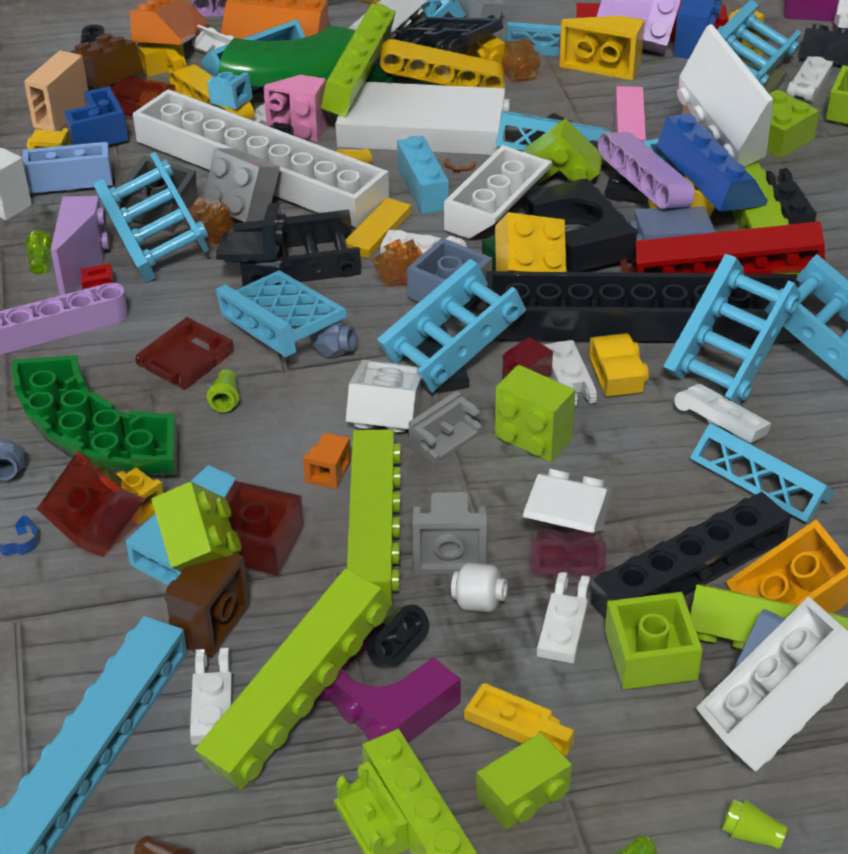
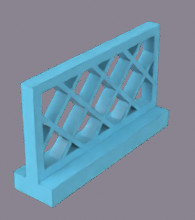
(264, 321)

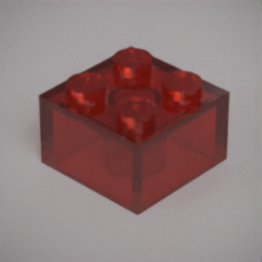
(90, 504)
(265, 523)

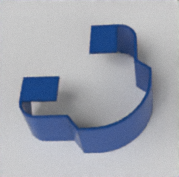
(24, 548)

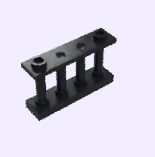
(308, 232)

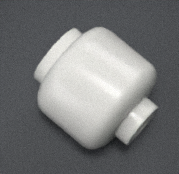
(478, 587)

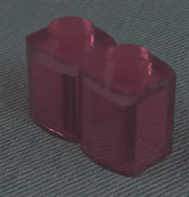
(556, 552)

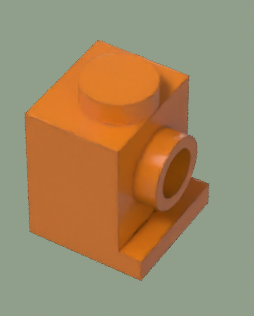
(327, 461)

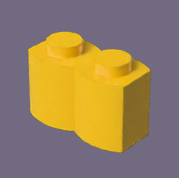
(617, 364)

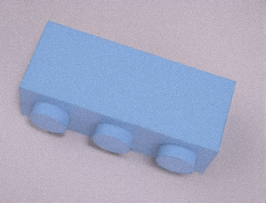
(67, 167)

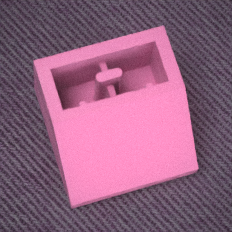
(297, 104)

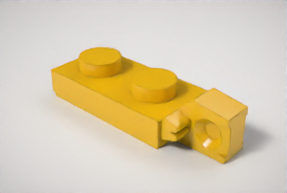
(516, 718)

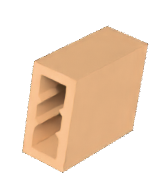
(56, 88)

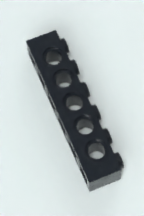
(697, 553)

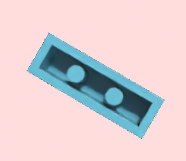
(422, 174)

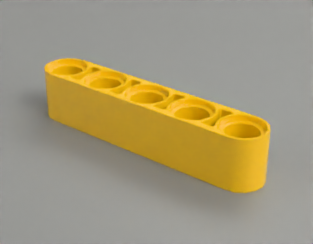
(434, 58)
(193, 83)

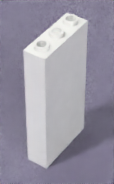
(447, 116)

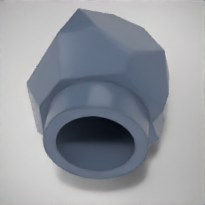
(334, 340)
(11, 459)

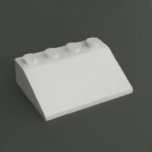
(726, 98)

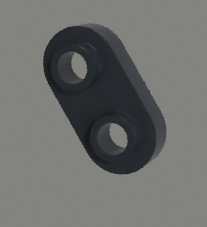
(395, 638)

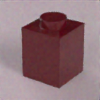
(529, 355)

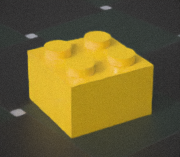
(530, 244)

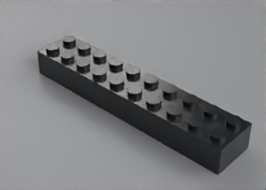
(614, 303)

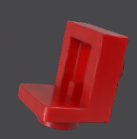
(97, 275)

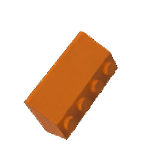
(251, 17)
(165, 22)

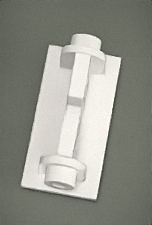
(209, 39)

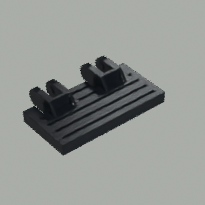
(449, 32)

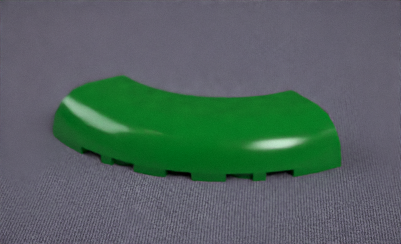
(285, 59)
(83, 421)

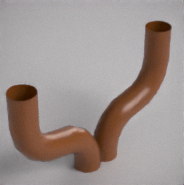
(464, 168)

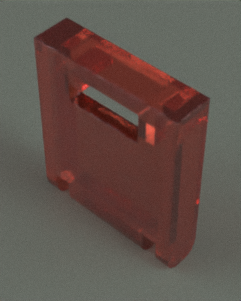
(138, 91)
(179, 359)

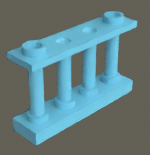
(736, 29)
(134, 238)
(715, 304)
(436, 309)
(811, 330)

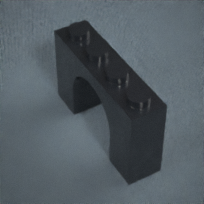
(579, 201)

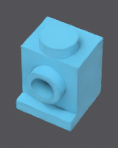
(230, 89)

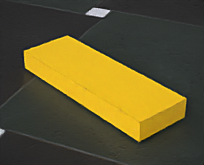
(373, 229)

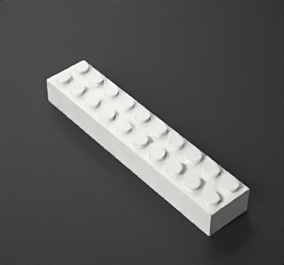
(307, 172)

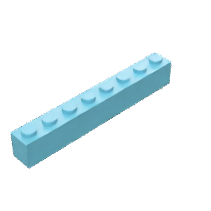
(91, 739)

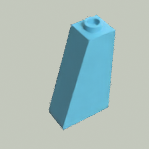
(146, 545)

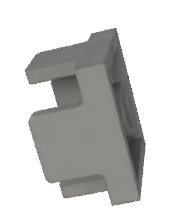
(448, 535)

